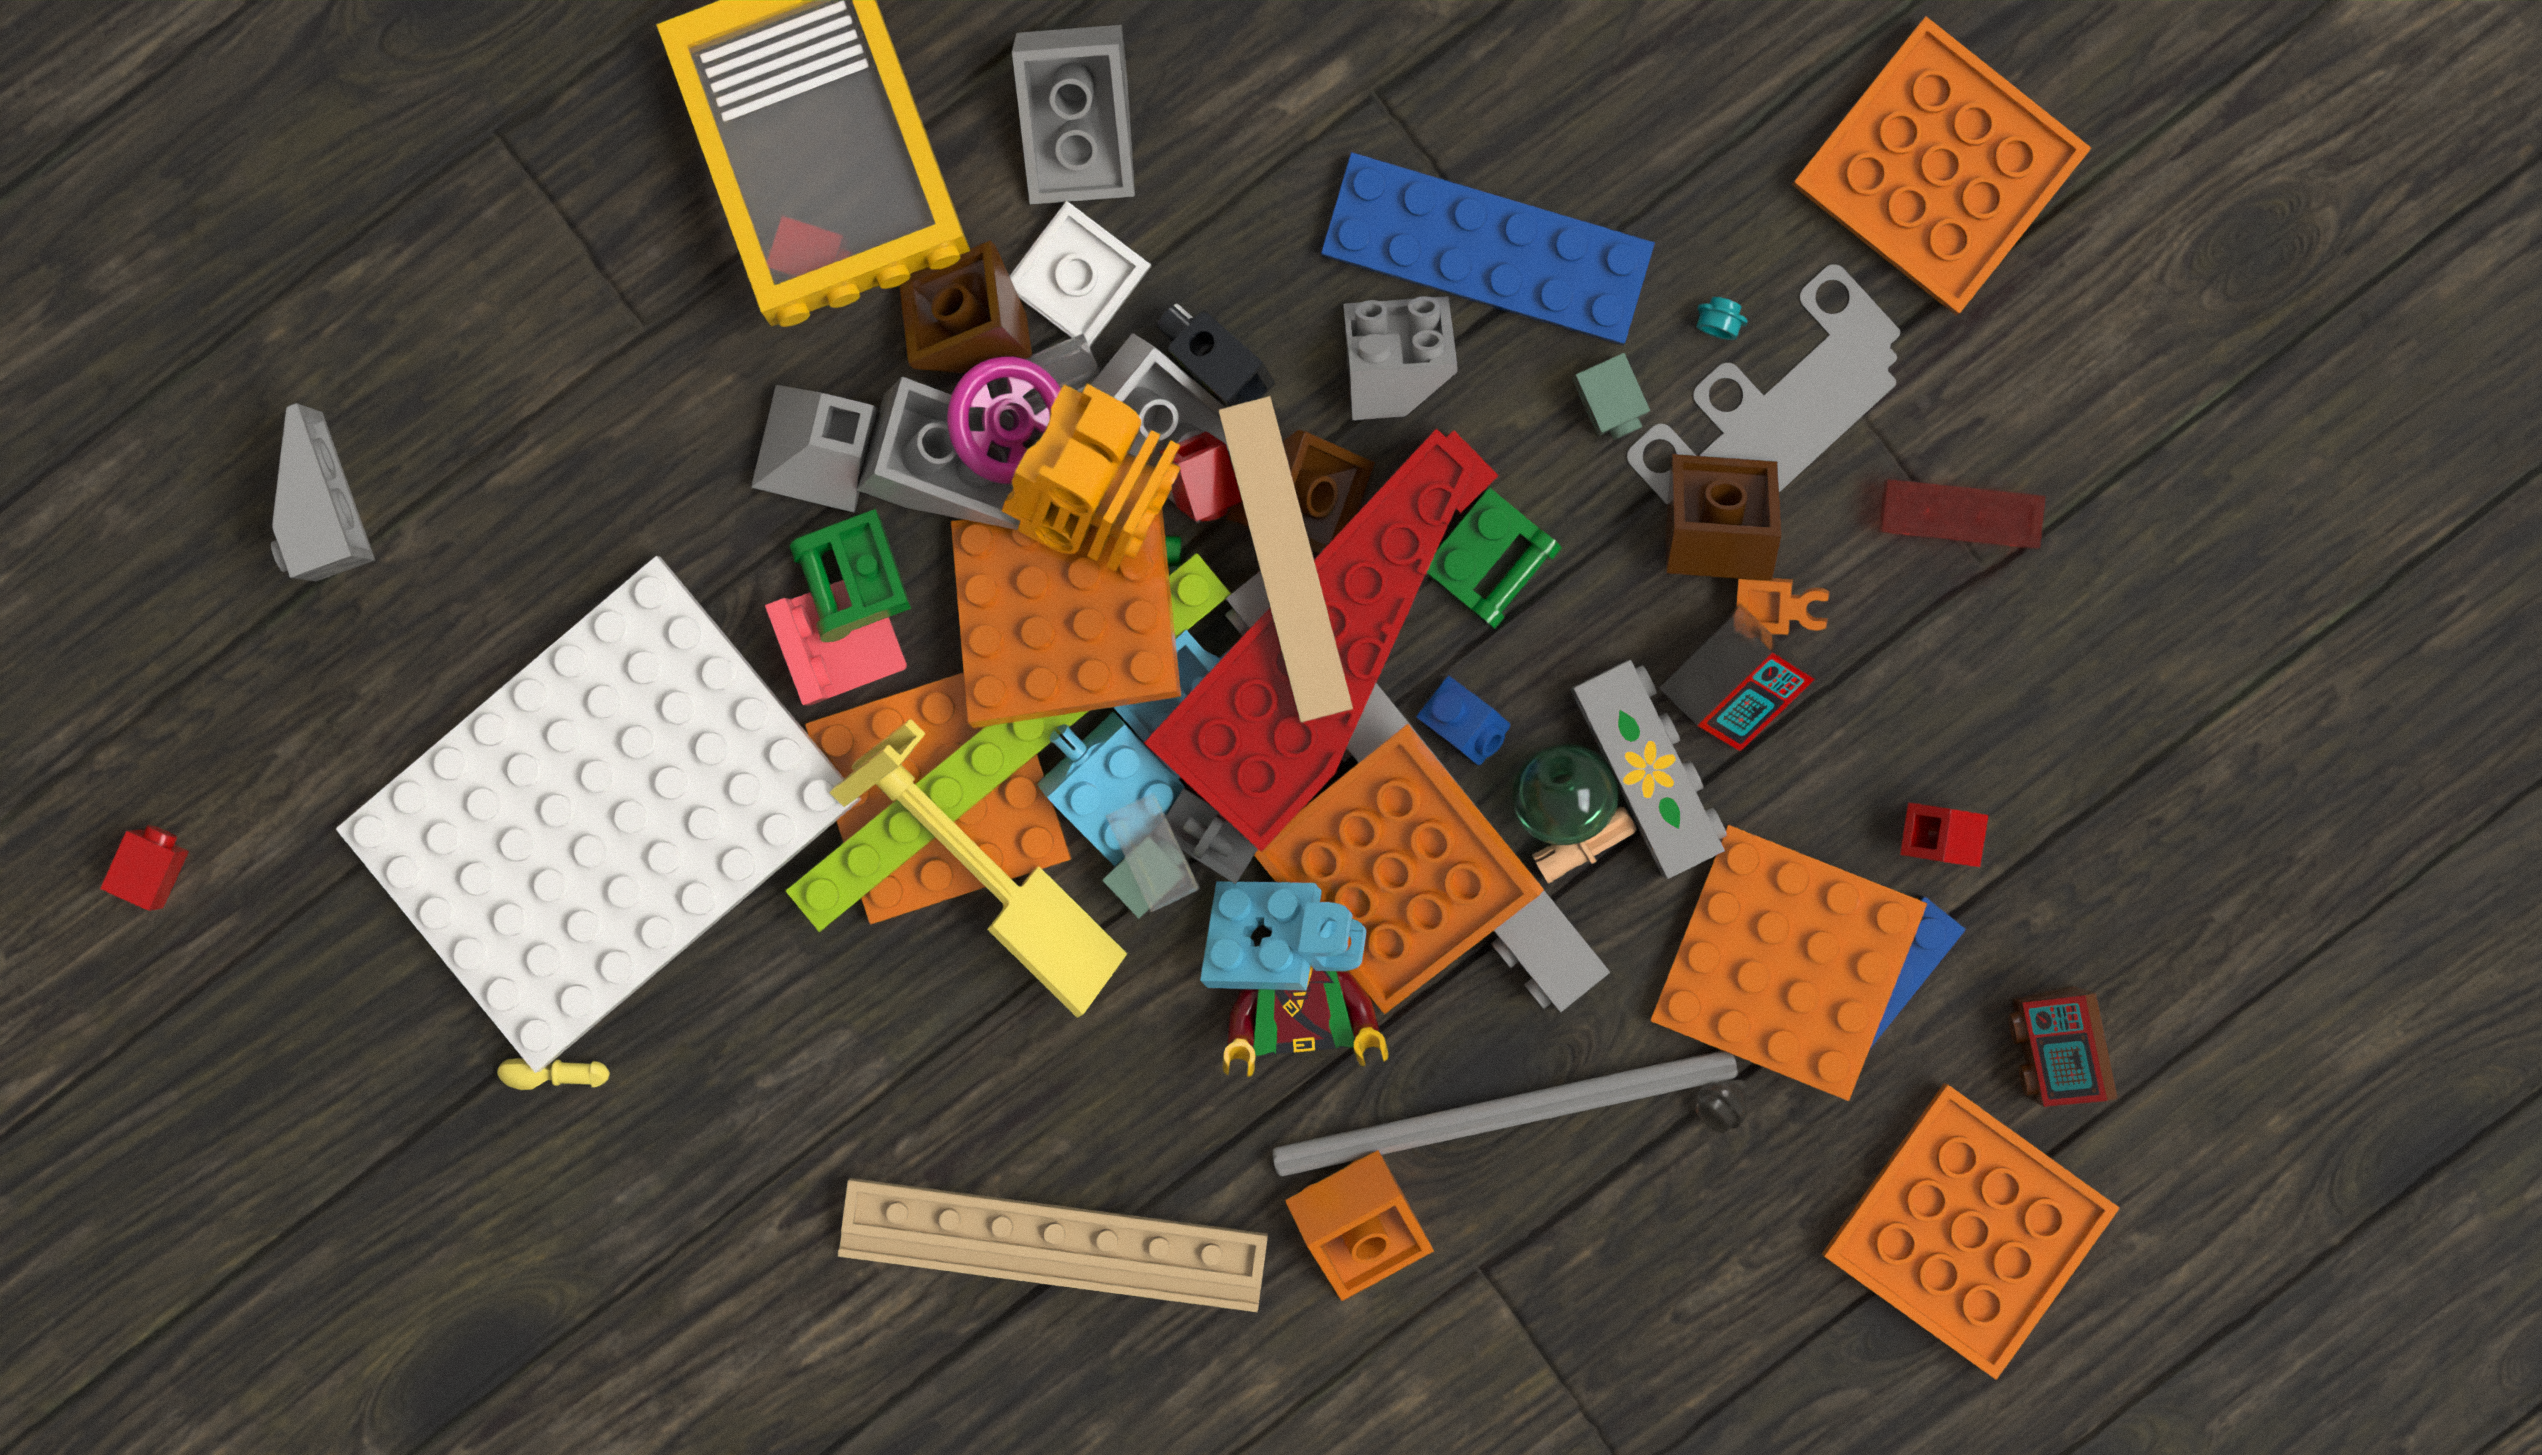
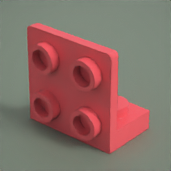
(836, 667)

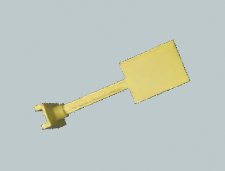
(1037, 919)

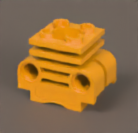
(1088, 478)

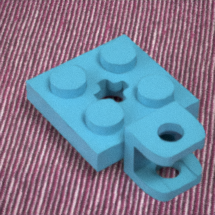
(1301, 936)

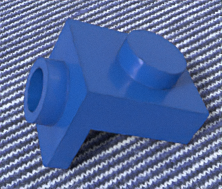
(1464, 721)

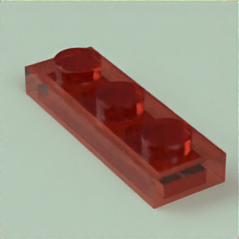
(1962, 514)

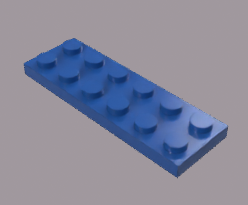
(1487, 249)

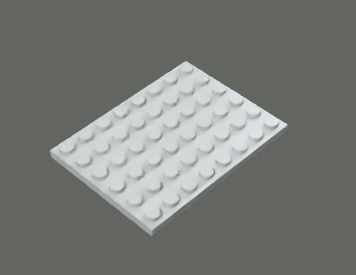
(597, 814)

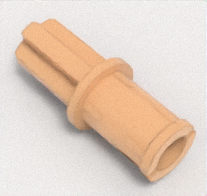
(1559, 859)

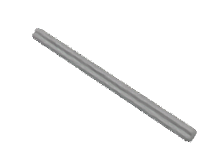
(1504, 1112)

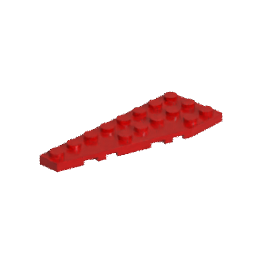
(1240, 726)

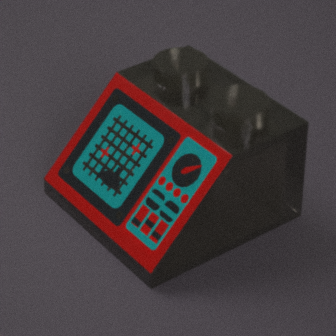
(1736, 679)

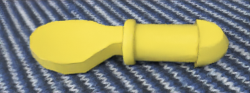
(519, 1074)

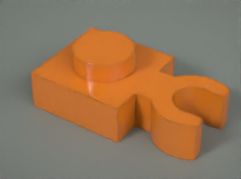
(1775, 605)

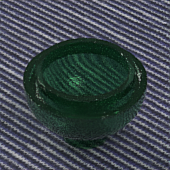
(1568, 810)

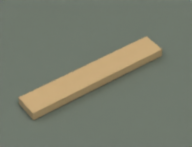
(1285, 559)

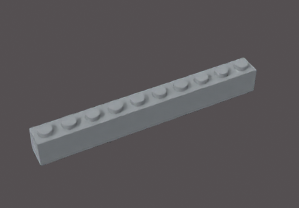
(1538, 934)

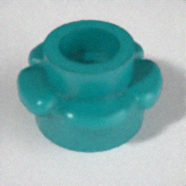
(1721, 318)

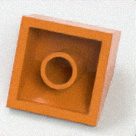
(1359, 1225)

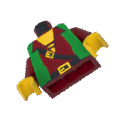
(1303, 1020)

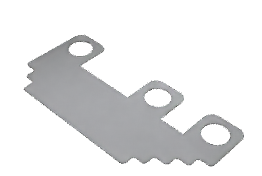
(1805, 407)

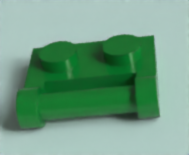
(1478, 545)
(866, 571)

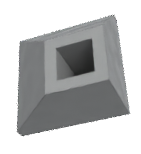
(1397, 354)
(815, 447)

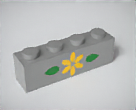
(1648, 769)

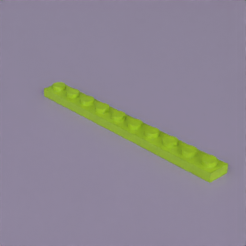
(964, 780)

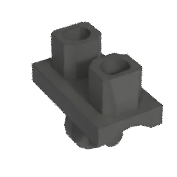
(1209, 836)

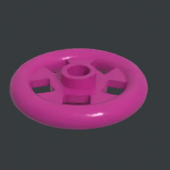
(974, 393)

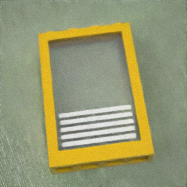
(813, 149)

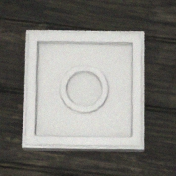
(1077, 274)

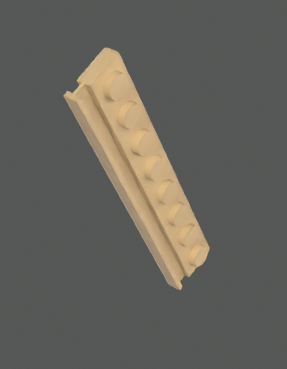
(1053, 1245)

